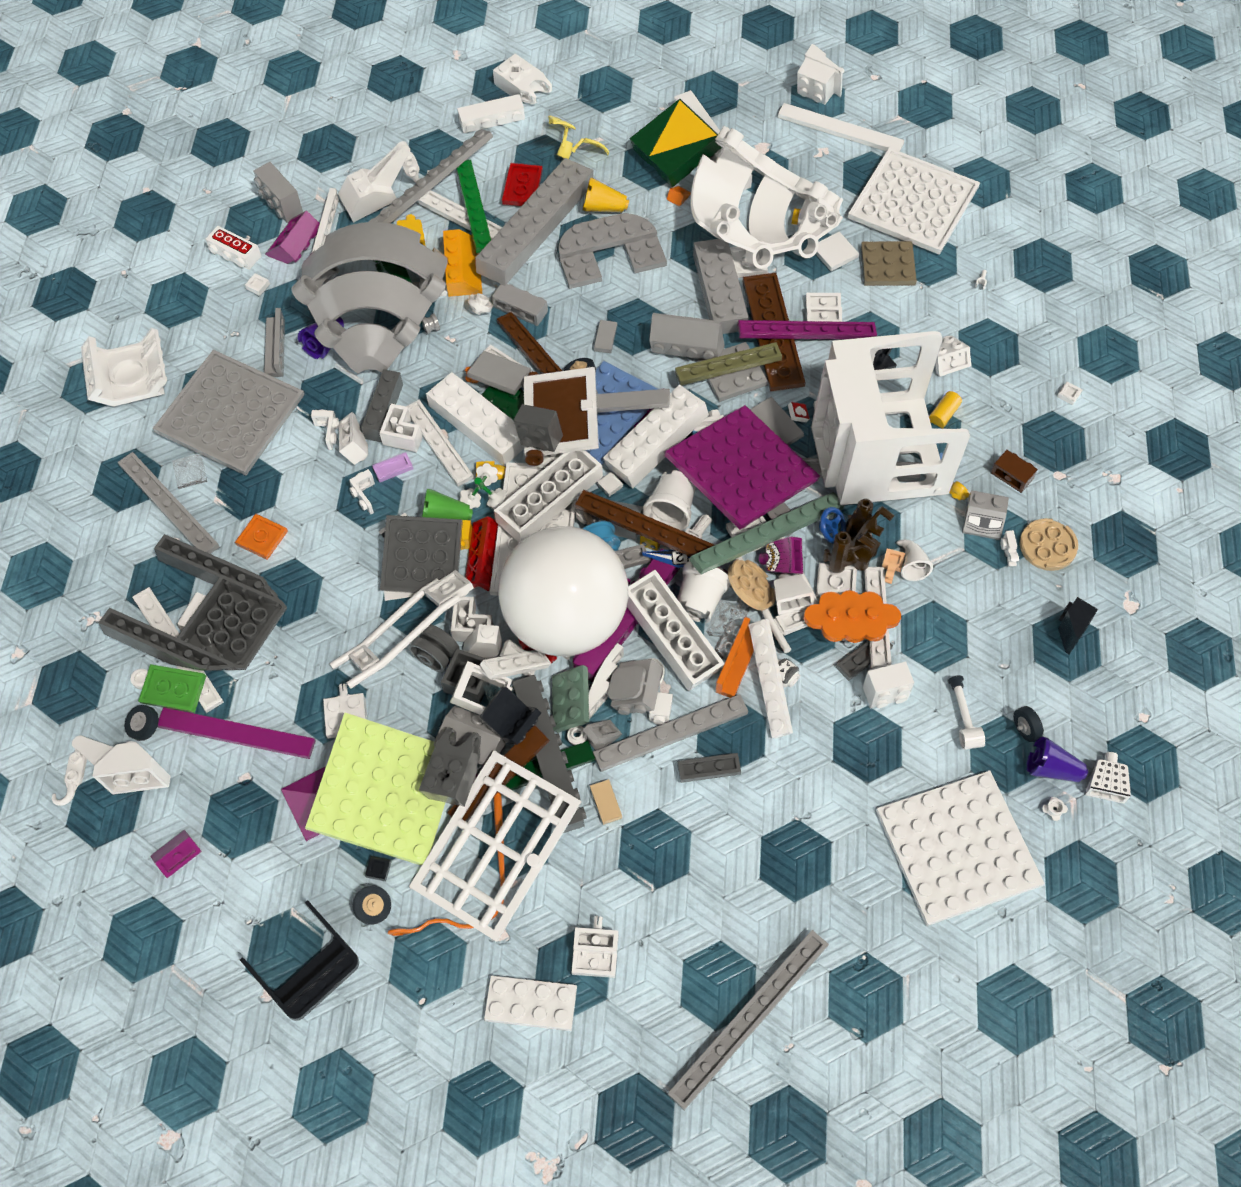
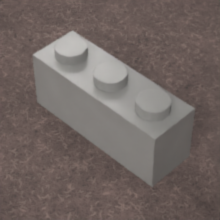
(520, 303)

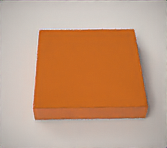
(261, 536)

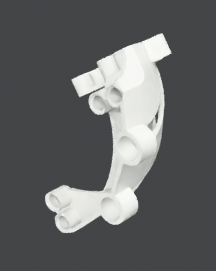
(719, 189)

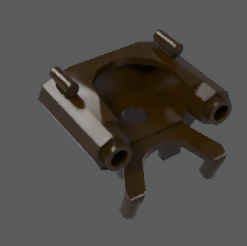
(857, 543)

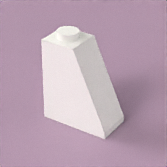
(484, 641)

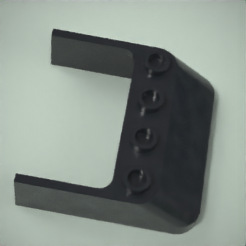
(315, 979)

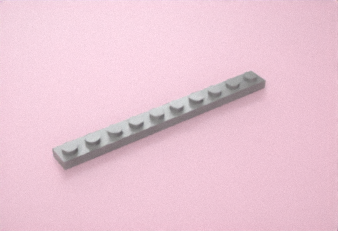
(433, 177)
(747, 1020)

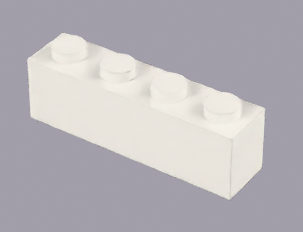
(491, 113)

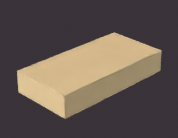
(606, 802)

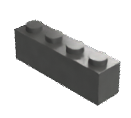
(385, 394)

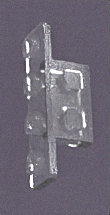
(726, 624)

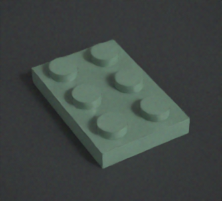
(570, 698)

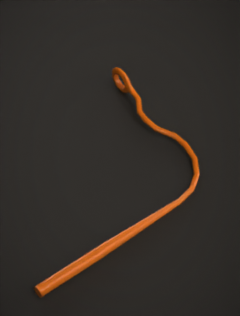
(498, 823)

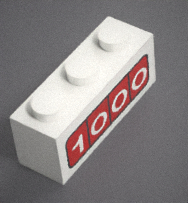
(233, 247)

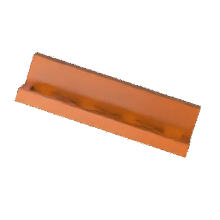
(736, 662)

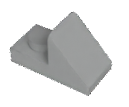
(601, 734)

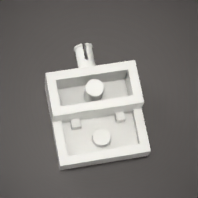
(336, 707)
(595, 951)

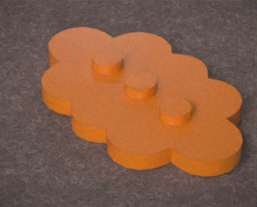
(852, 616)

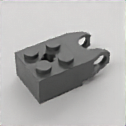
(451, 769)

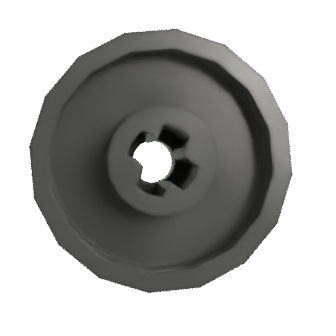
(434, 648)

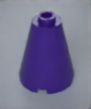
(311, 343)
(1055, 762)

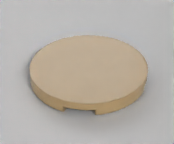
(1048, 544)
(751, 584)

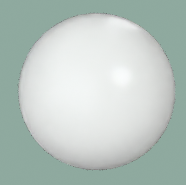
(563, 591)

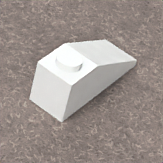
(351, 439)

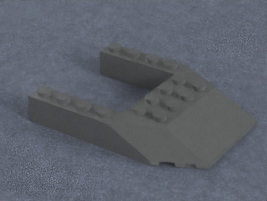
(223, 629)

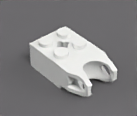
(521, 78)

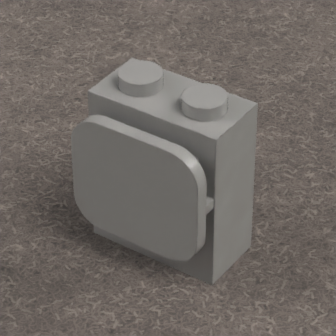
(635, 686)

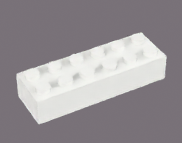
(475, 418)
(659, 431)
(548, 494)
(672, 631)

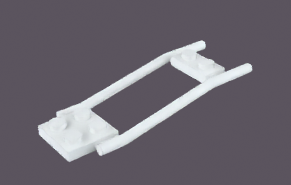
(442, 592)
(784, 623)

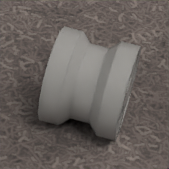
(430, 323)

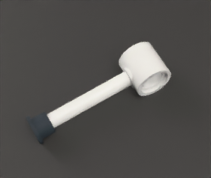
(970, 736)

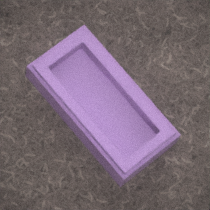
(392, 467)

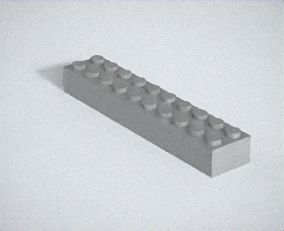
(533, 222)

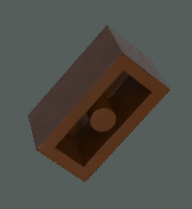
(1014, 471)

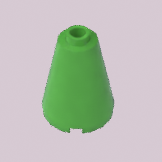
(442, 506)

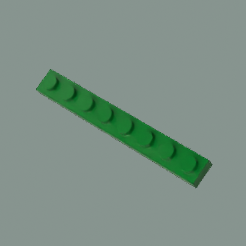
(473, 205)

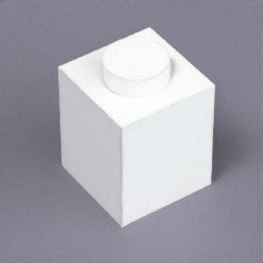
(662, 709)

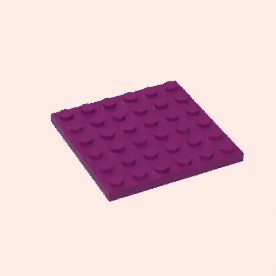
(742, 466)

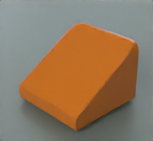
(678, 195)

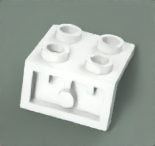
(952, 356)

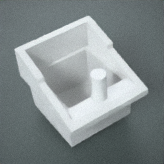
(819, 76)

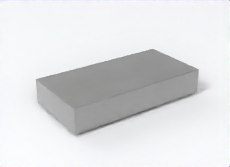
(605, 336)

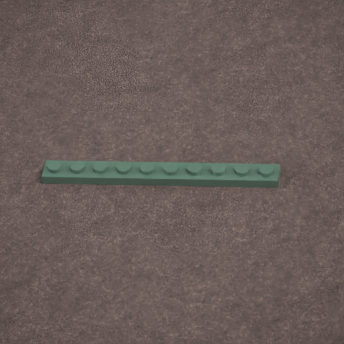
(763, 534)

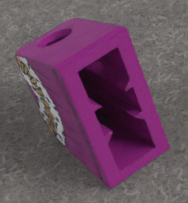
(784, 556)

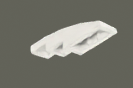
(600, 686)

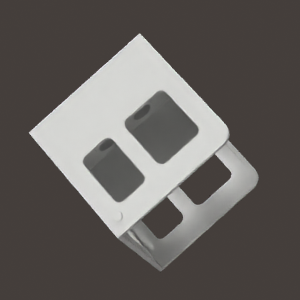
(852, 430)

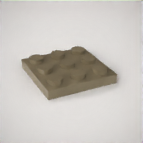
(888, 263)

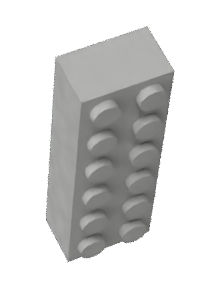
(719, 283)

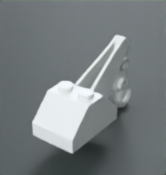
(371, 189)
(117, 768)

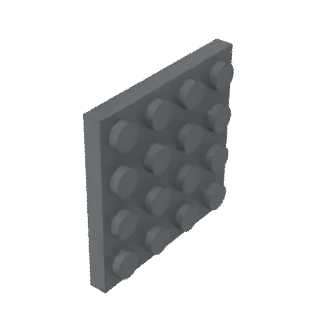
(419, 551)

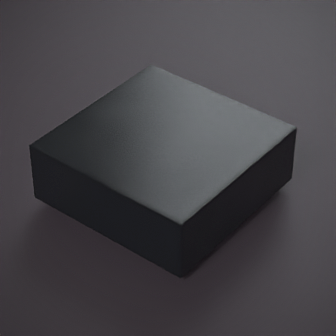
(378, 868)

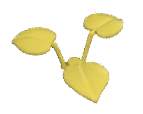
(566, 147)

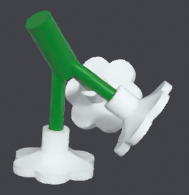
(485, 477)

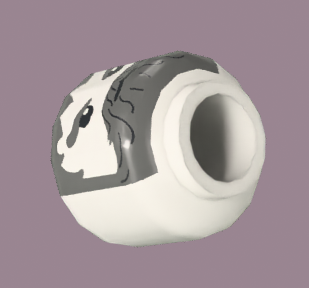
(789, 672)

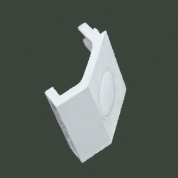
(124, 372)

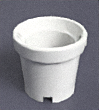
(671, 500)
(703, 592)

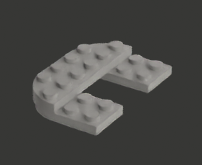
(628, 229)

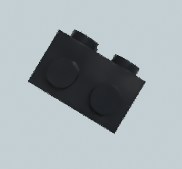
(509, 716)

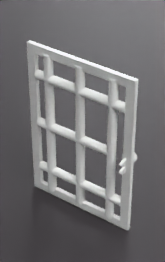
(533, 860)

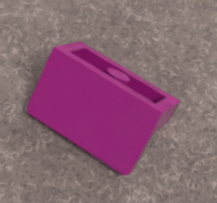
(175, 854)

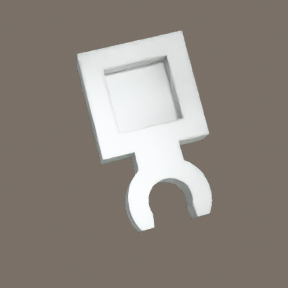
(1009, 545)

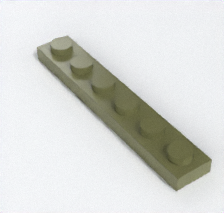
(728, 363)

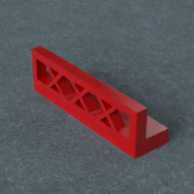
(484, 552)

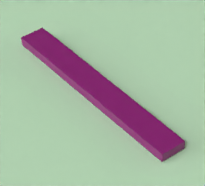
(805, 329)
(236, 733)

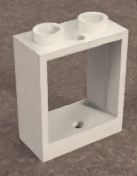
(476, 671)

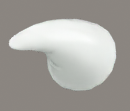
(916, 563)

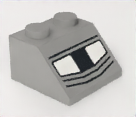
(985, 515)

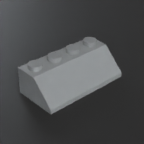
(686, 336)

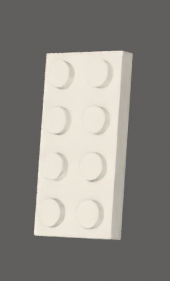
(531, 1003)

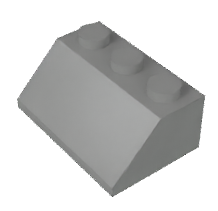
(465, 724)

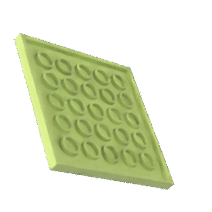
(374, 792)

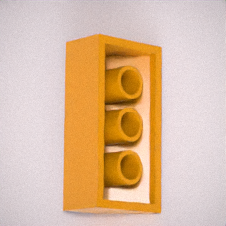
(461, 265)

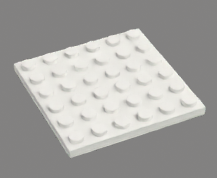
(914, 200)
(959, 848)

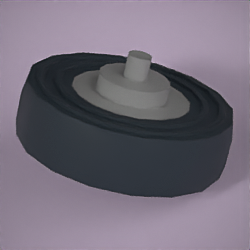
(141, 722)
(1028, 723)

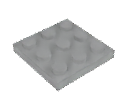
(738, 382)

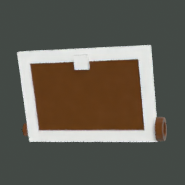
(575, 401)

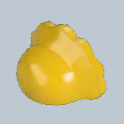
(959, 491)

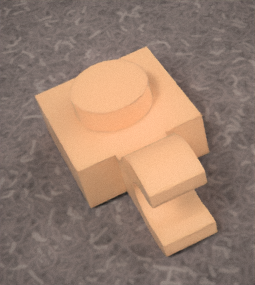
(892, 562)

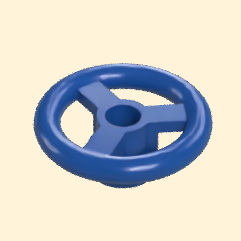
(830, 526)

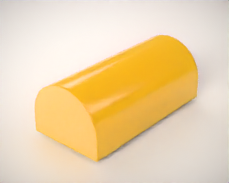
(945, 409)

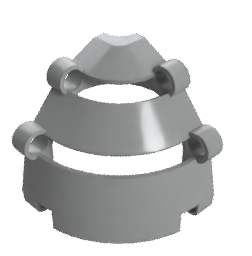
(370, 344)

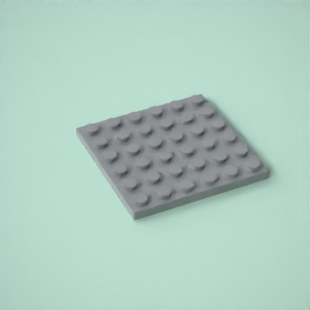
(229, 412)

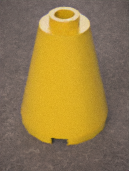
(603, 198)

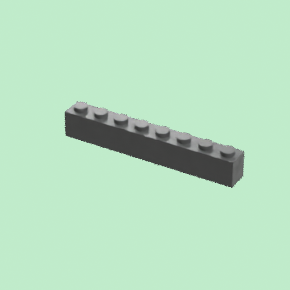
(550, 758)

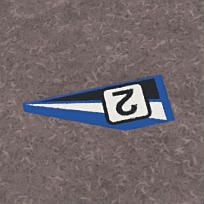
(669, 557)

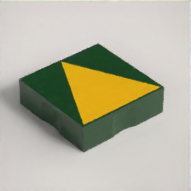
(675, 142)

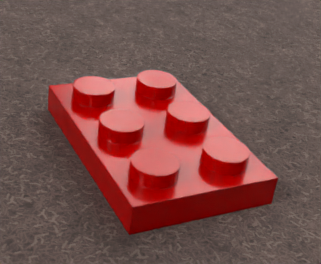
(521, 183)

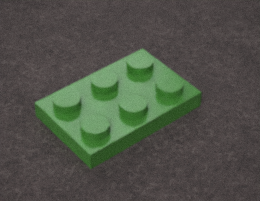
(172, 688)

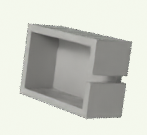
(277, 192)

